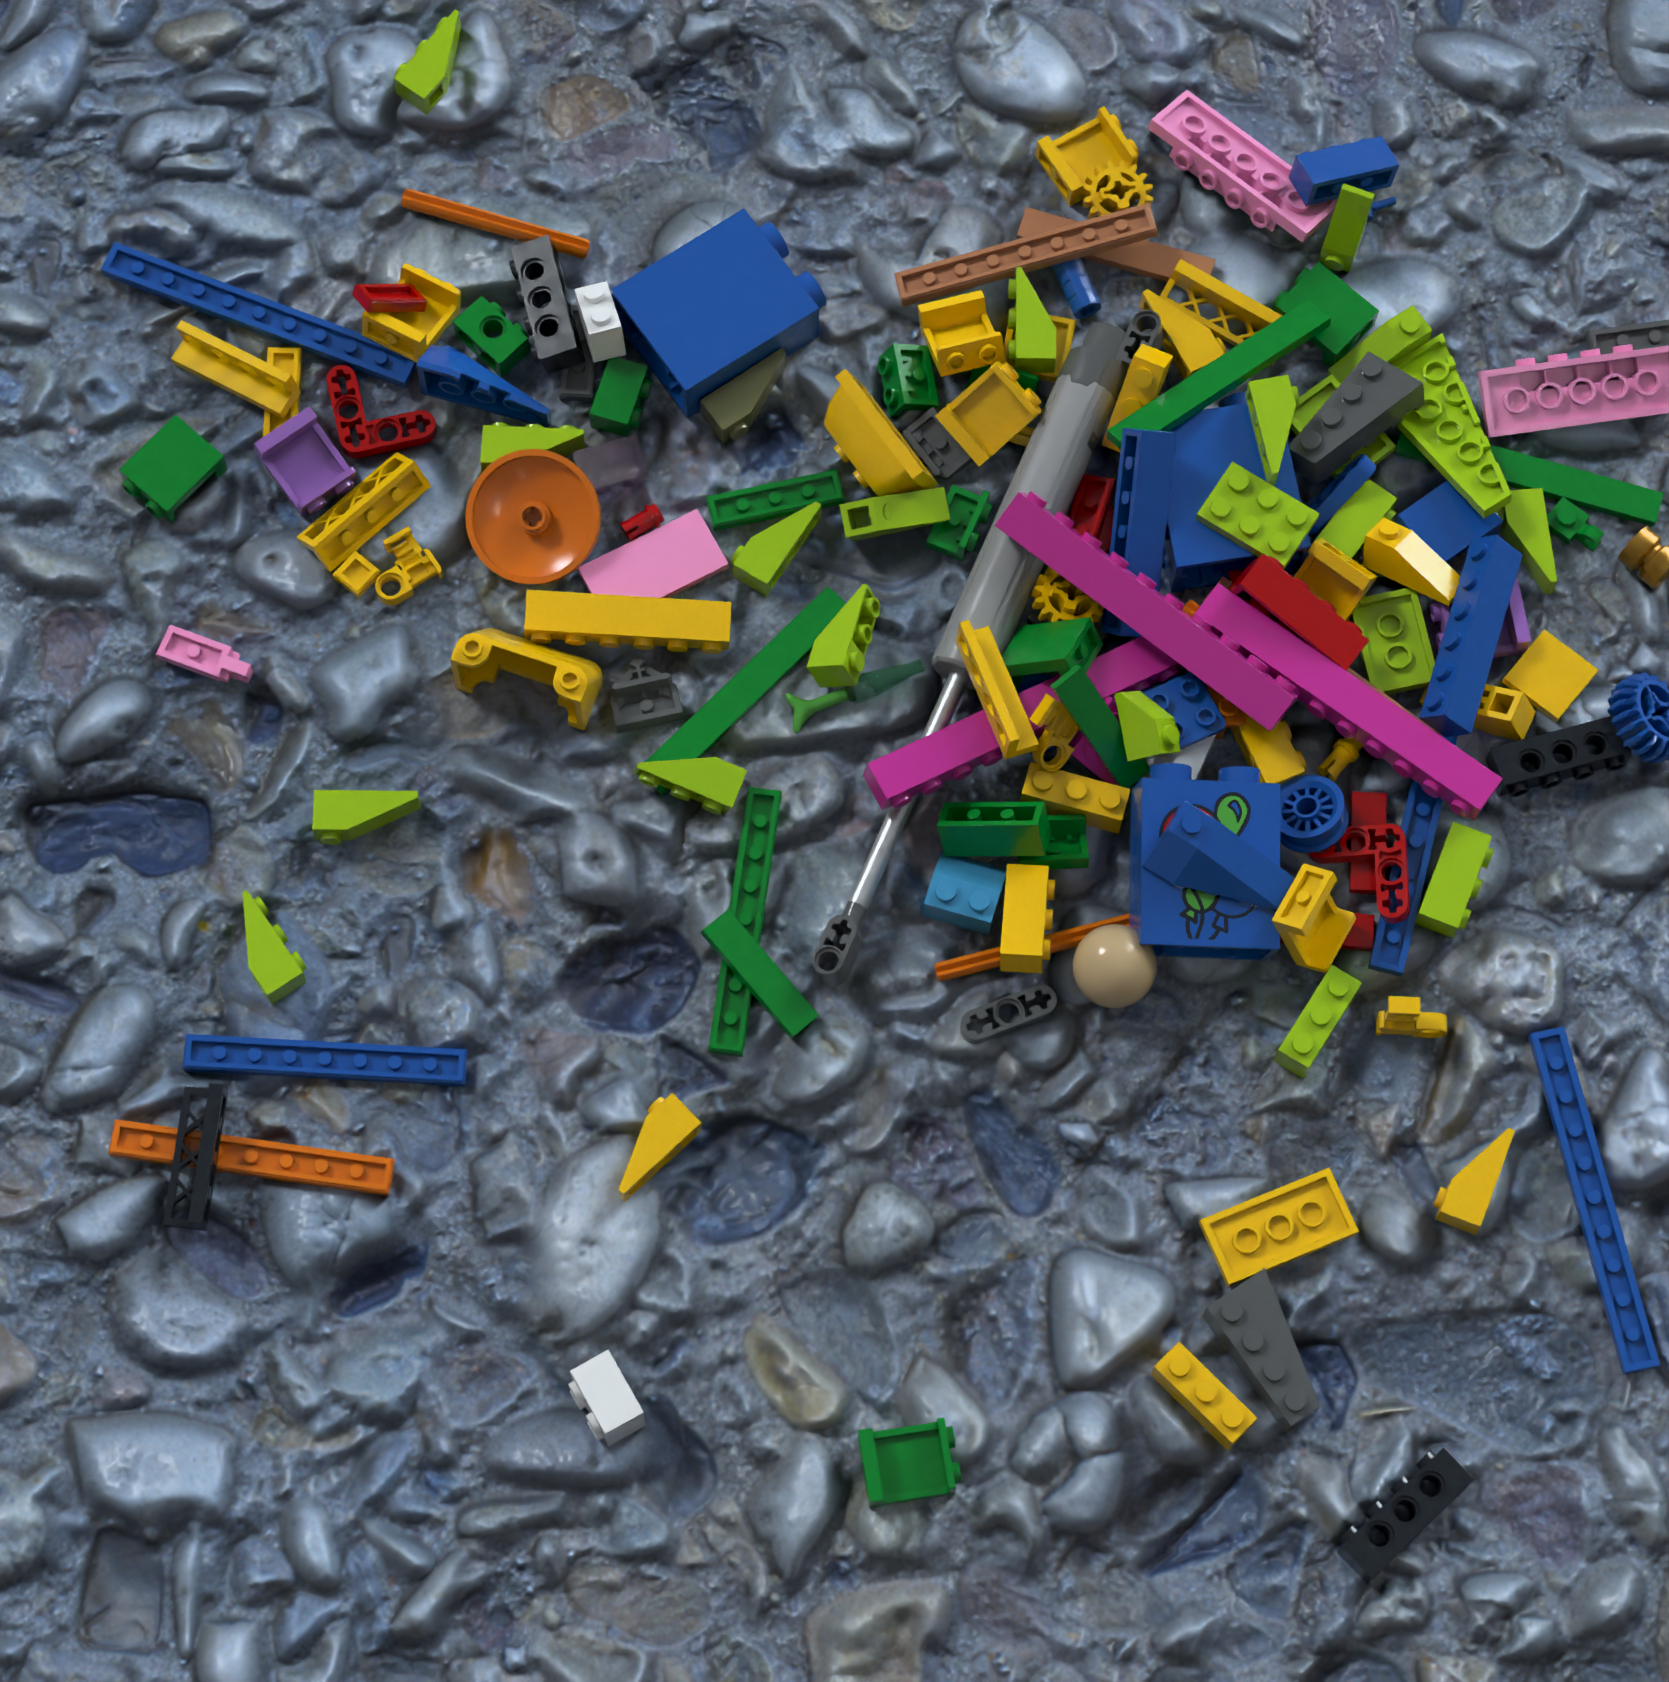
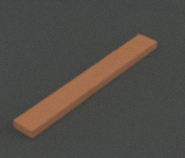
(1027, 252)

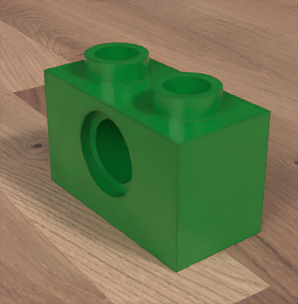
(500, 352)

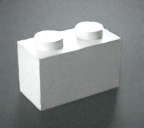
(600, 321)

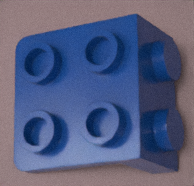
(1191, 707)

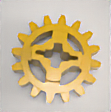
(1119, 181)
(1055, 602)

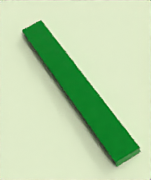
(1226, 371)
(1560, 481)
(750, 683)
(748, 906)

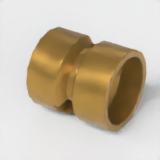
(1648, 556)

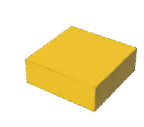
(356, 574)

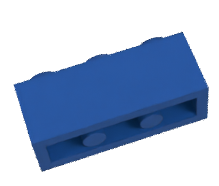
(1360, 164)

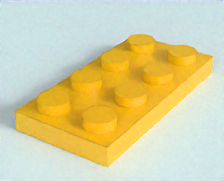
(1278, 1227)

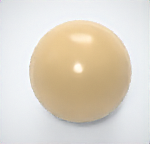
(1113, 966)

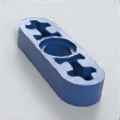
(1341, 489)

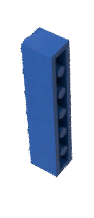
(1141, 508)
(1471, 636)

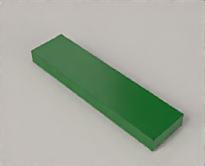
(774, 500)
(1098, 725)
(759, 974)

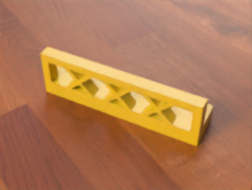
(1223, 298)
(235, 370)
(365, 512)
(995, 690)

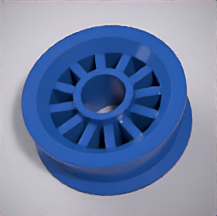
(1327, 818)

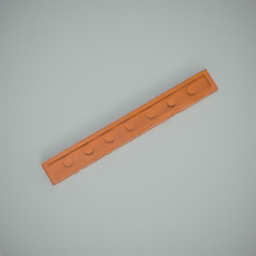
(259, 1158)

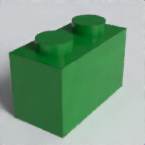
(620, 396)

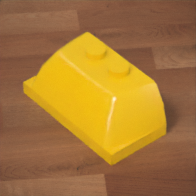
(873, 442)

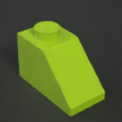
(1145, 727)

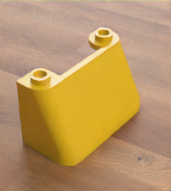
(486, 651)

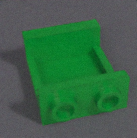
(1349, 311)
(171, 468)
(1051, 648)
(908, 1463)

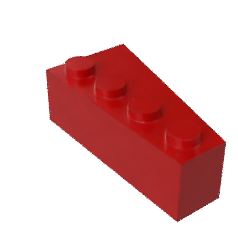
(1298, 610)

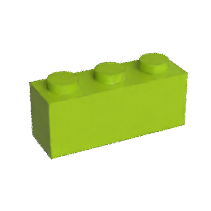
(1358, 517)
(1454, 880)
(1317, 1021)

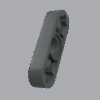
(1035, 1012)

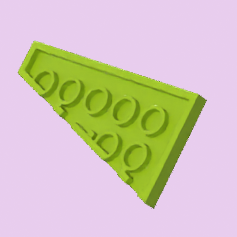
(1450, 429)

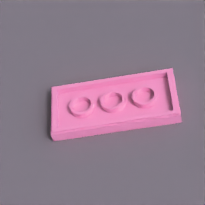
(658, 562)

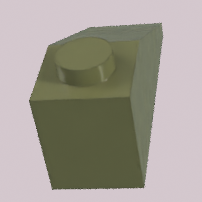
(737, 403)

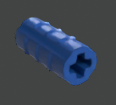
(1077, 288)

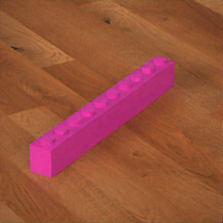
(1146, 610)
(1354, 706)
(971, 741)

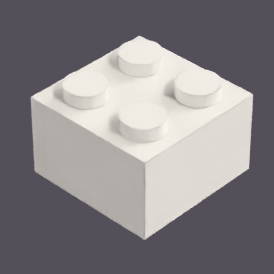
(607, 1397)

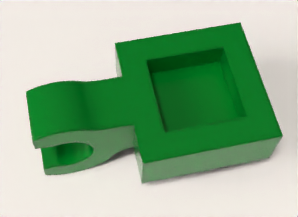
(1570, 522)

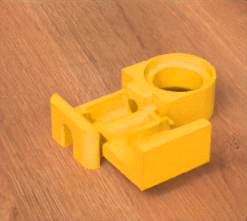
(414, 567)
(1058, 732)
(1406, 1018)

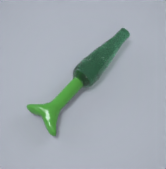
(868, 686)

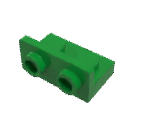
(907, 378)

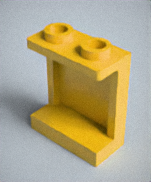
(1081, 150)
(415, 332)
(960, 333)
(990, 412)
(1335, 577)
(1311, 921)

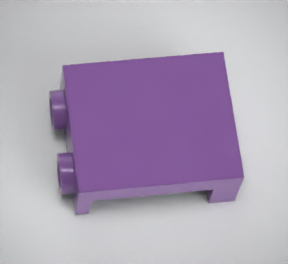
(305, 462)
(1514, 633)

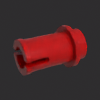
(642, 522)

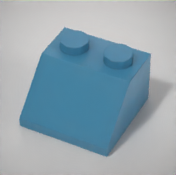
(964, 893)

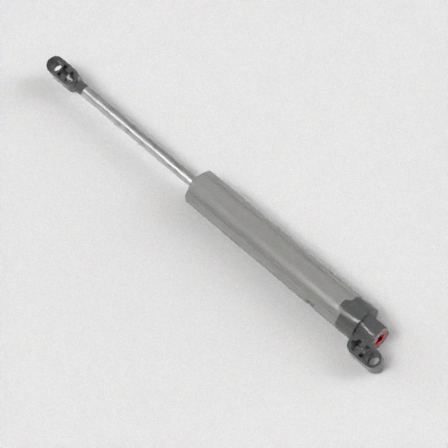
(1006, 570)

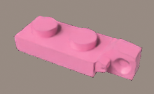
(202, 656)

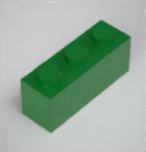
(994, 829)

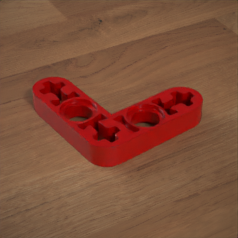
(369, 431)
(1383, 858)

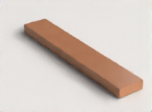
(1139, 257)

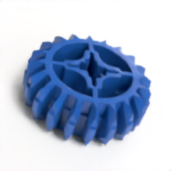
(1642, 716)

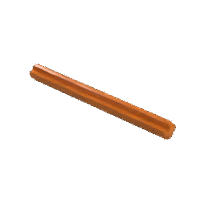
(492, 222)
(990, 958)

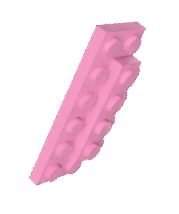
(1236, 167)
(1575, 390)

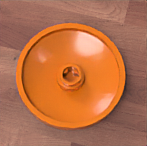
(533, 517)

